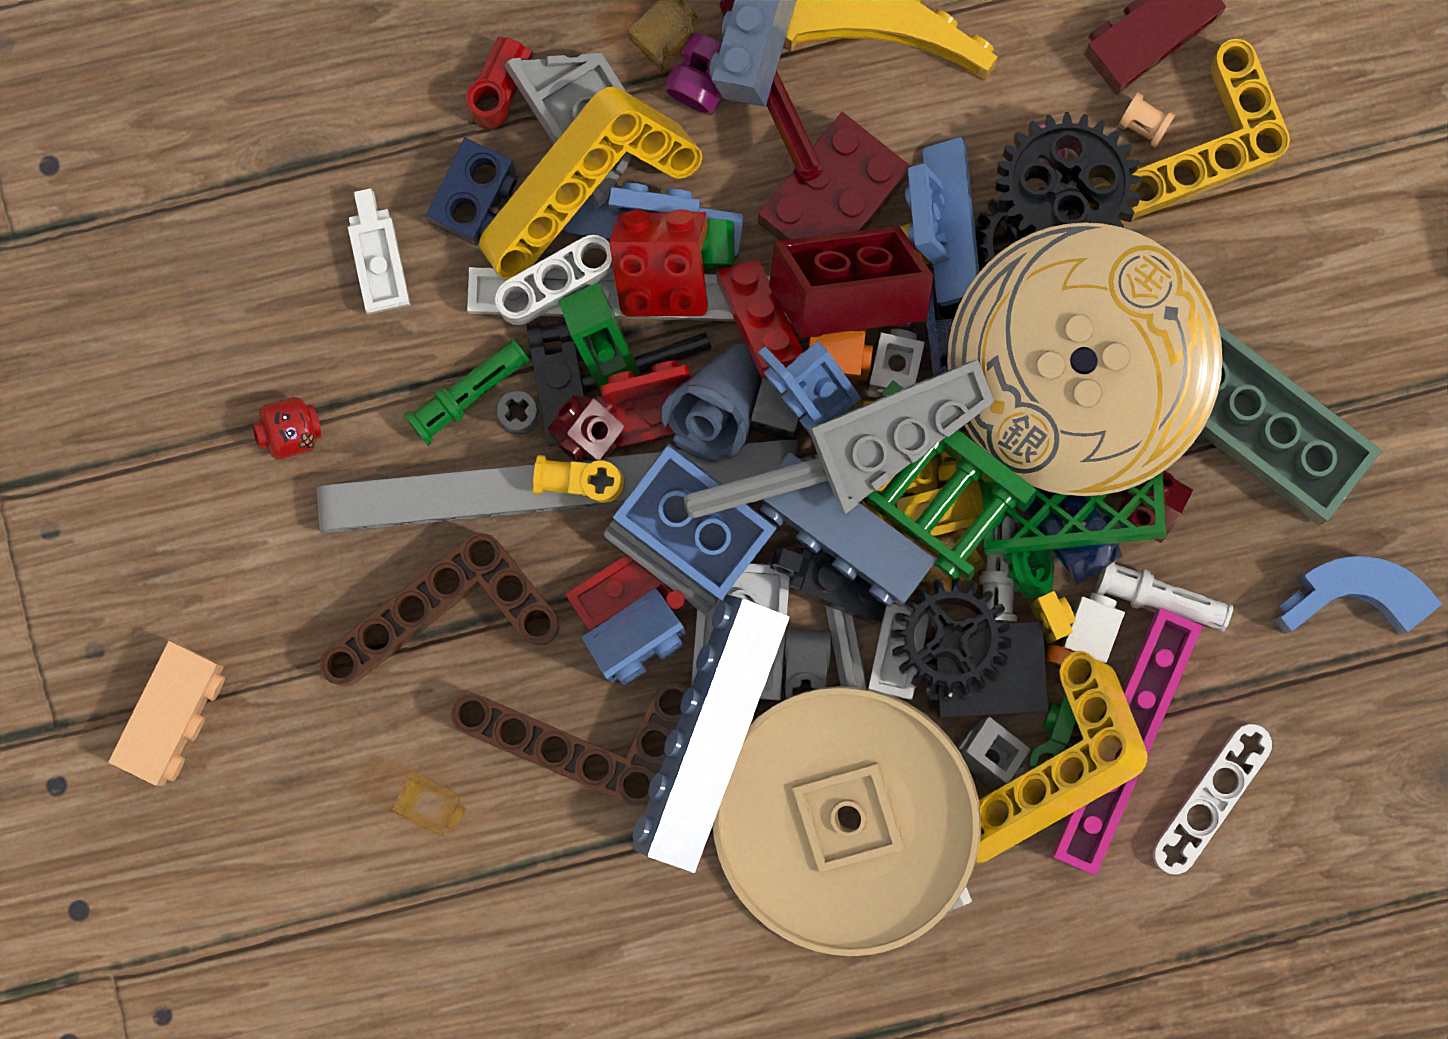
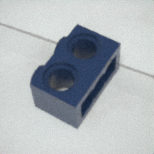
(461, 189)

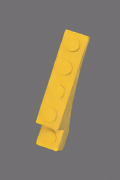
(894, 22)

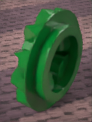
(1030, 582)

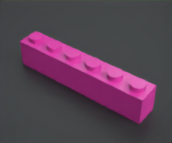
(1148, 693)

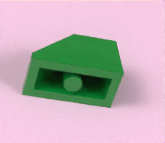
(597, 334)

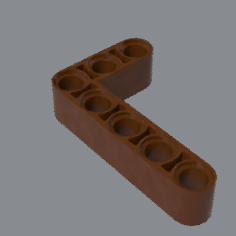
(437, 604)
(578, 749)

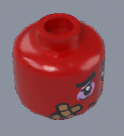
(287, 428)

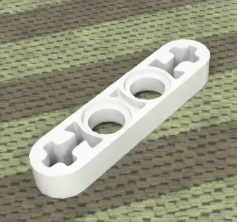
(1216, 802)

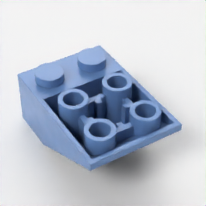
(634, 637)

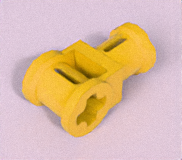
(576, 478)

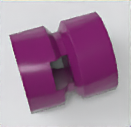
(688, 82)

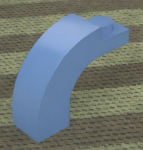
(1385, 585)

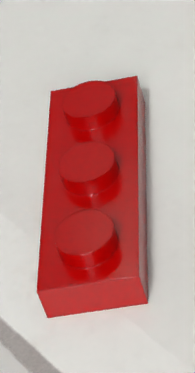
(758, 313)

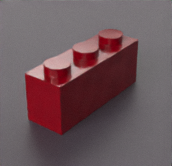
(1147, 37)

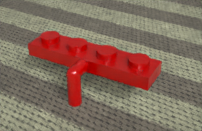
(616, 589)

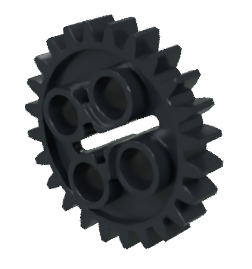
(1096, 158)

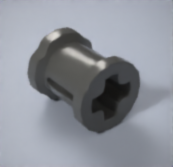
(520, 399)

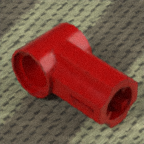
(496, 82)

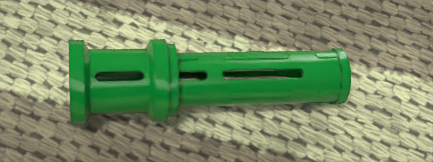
(450, 403)

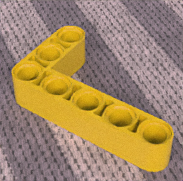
(1239, 143)
(574, 169)
(1060, 774)

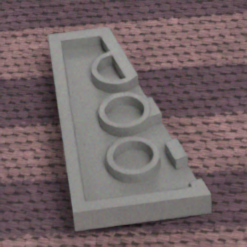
(886, 435)

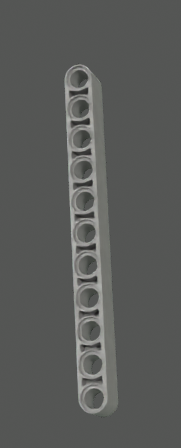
(505, 490)

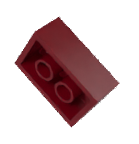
(846, 195)
(850, 281)

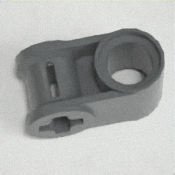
(806, 659)

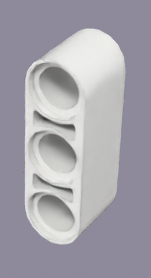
(532, 279)

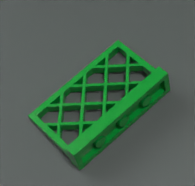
(1084, 537)

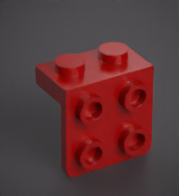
(659, 263)
(641, 401)

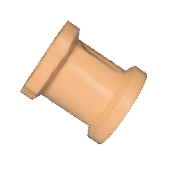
(1146, 120)

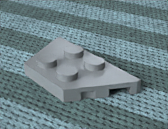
(558, 92)

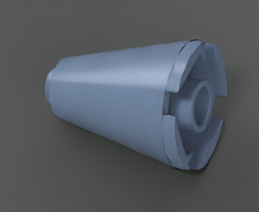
(715, 405)

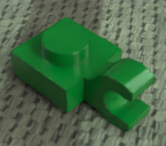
(1060, 722)

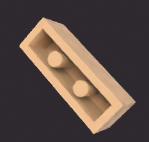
(168, 715)

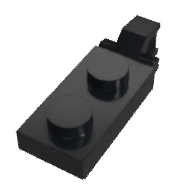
(820, 581)

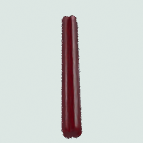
(788, 123)

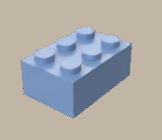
(706, 548)

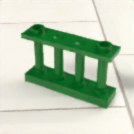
(973, 463)

